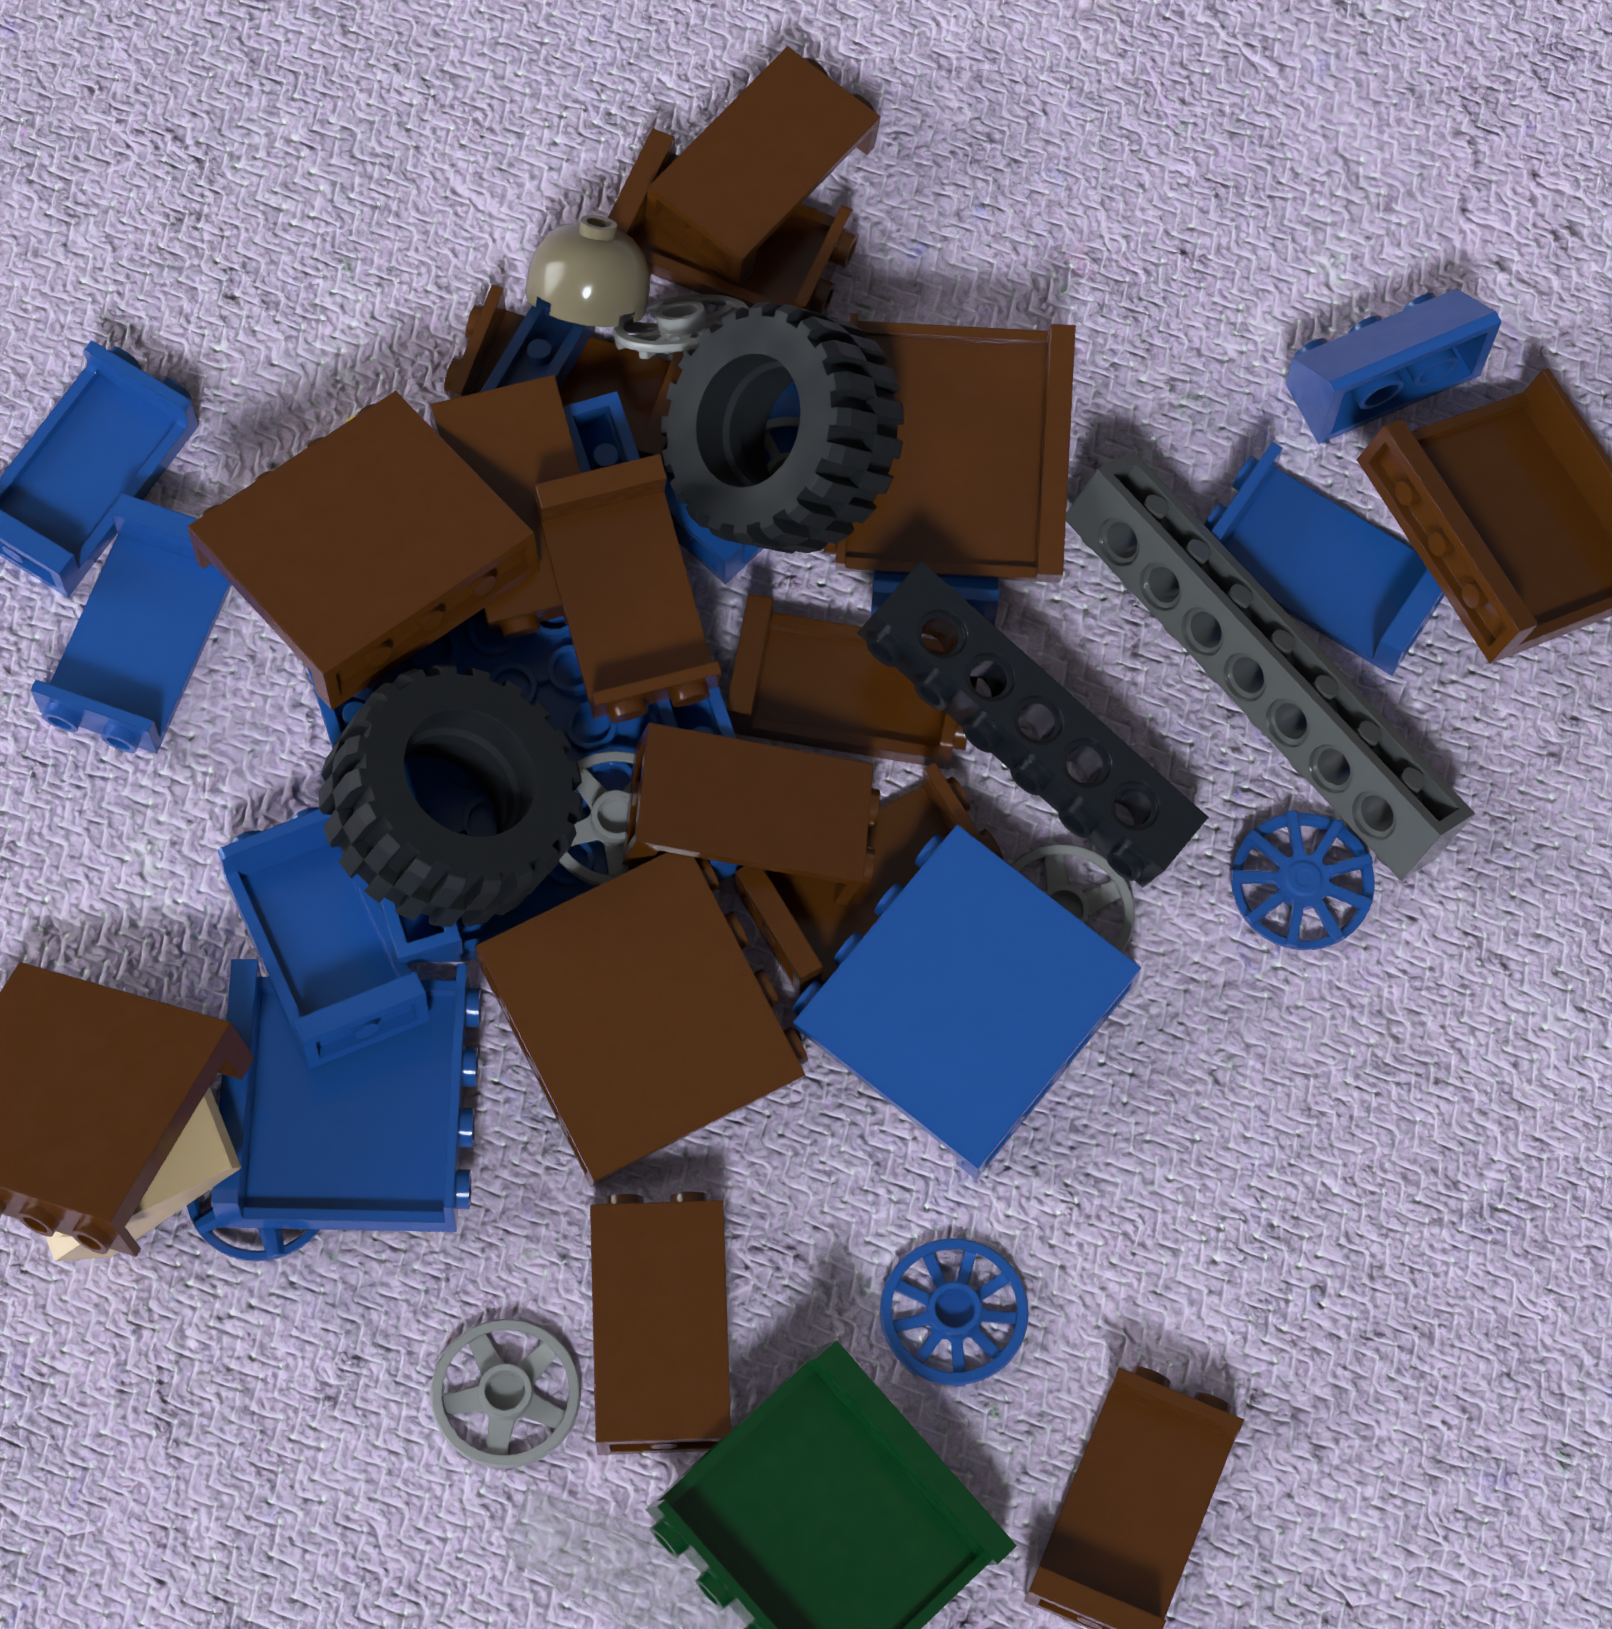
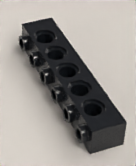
(1065, 727)

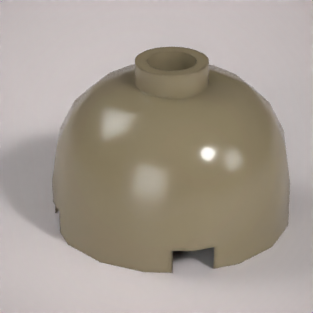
(590, 273)

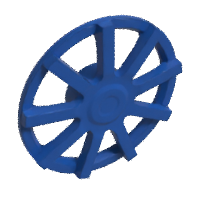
(1303, 879)
(954, 1312)

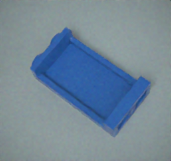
(101, 439)
(320, 939)

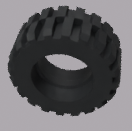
(841, 440)
(492, 738)

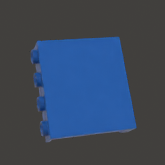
(965, 997)
(356, 1138)

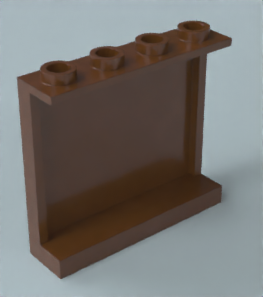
(978, 456)
(1506, 514)
(367, 546)
(640, 1012)
(96, 1099)

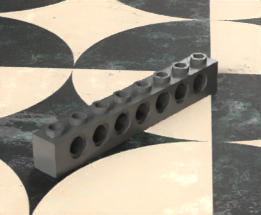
(1268, 665)

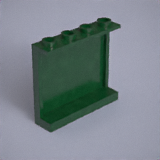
(827, 1511)

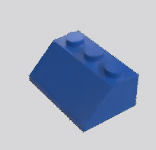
(1391, 362)

